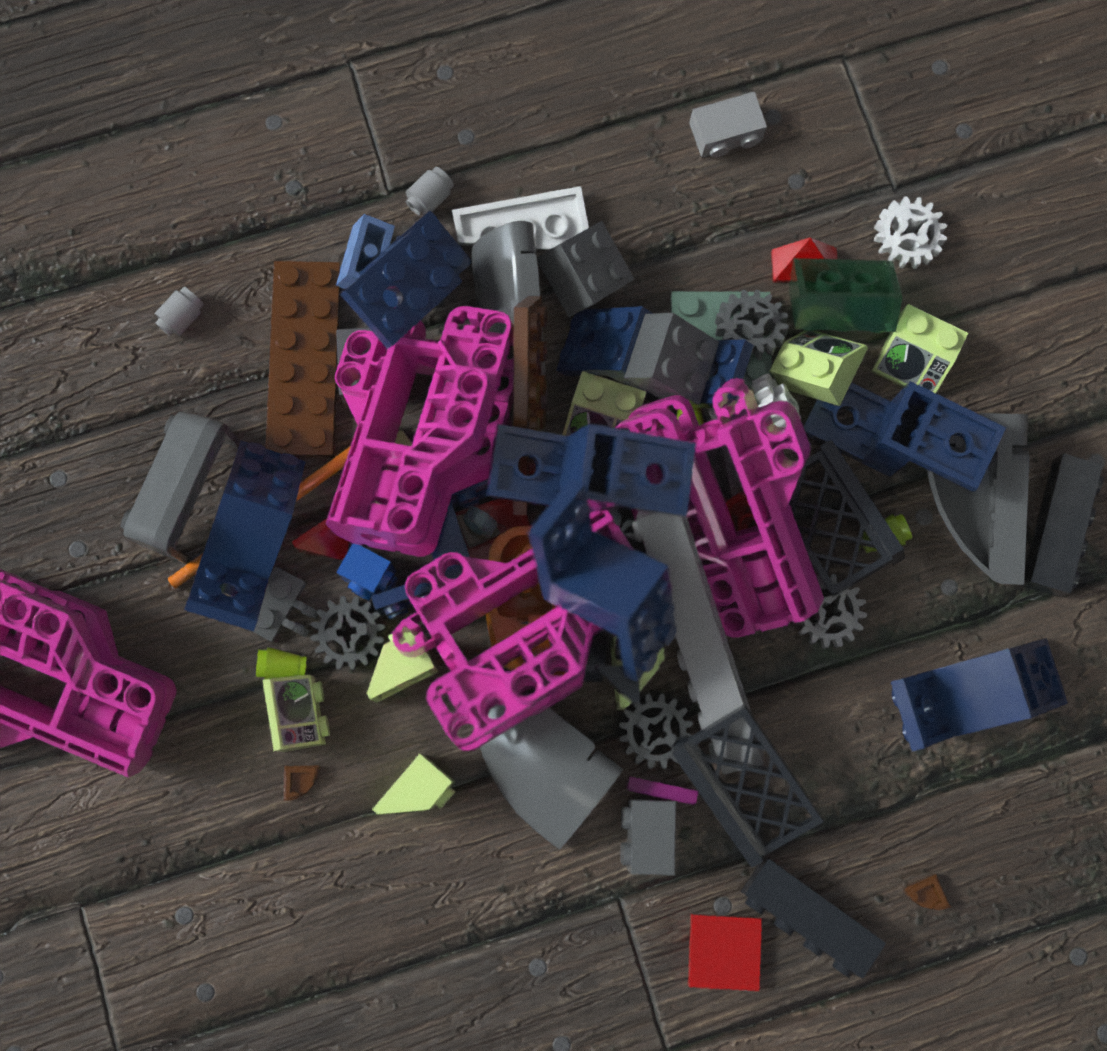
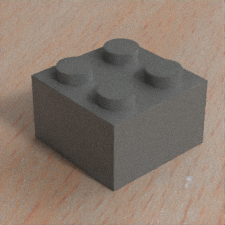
(585, 268)
(671, 357)
(649, 837)

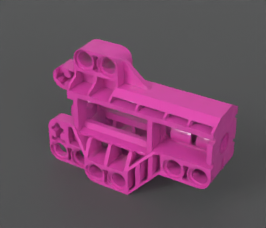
(420, 479)
(732, 559)
(90, 665)
(482, 682)

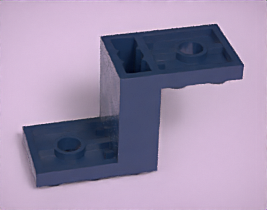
(407, 279)
(614, 338)
(908, 429)
(602, 458)
(246, 536)
(603, 580)
(395, 601)
(978, 694)

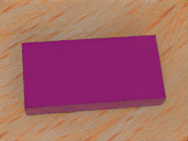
(661, 790)

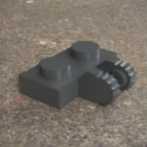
(279, 600)

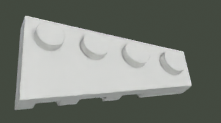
(554, 216)

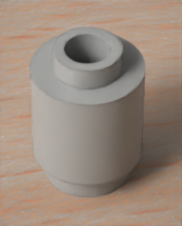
(429, 191)
(178, 312)

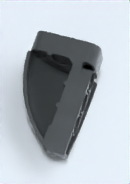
(506, 274)
(992, 519)
(546, 773)

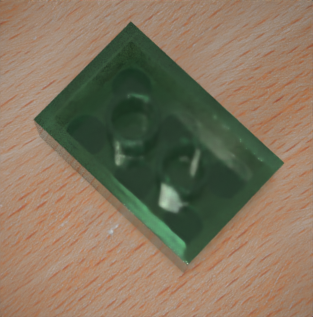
(844, 295)

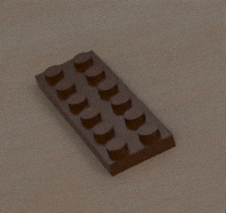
(303, 359)
(528, 381)

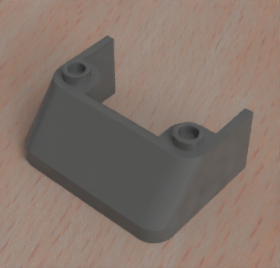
(175, 482)

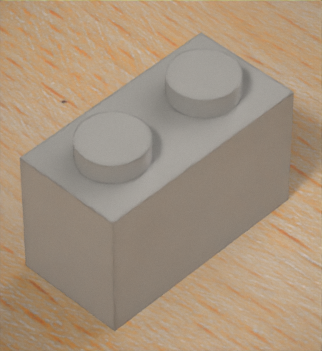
(728, 125)

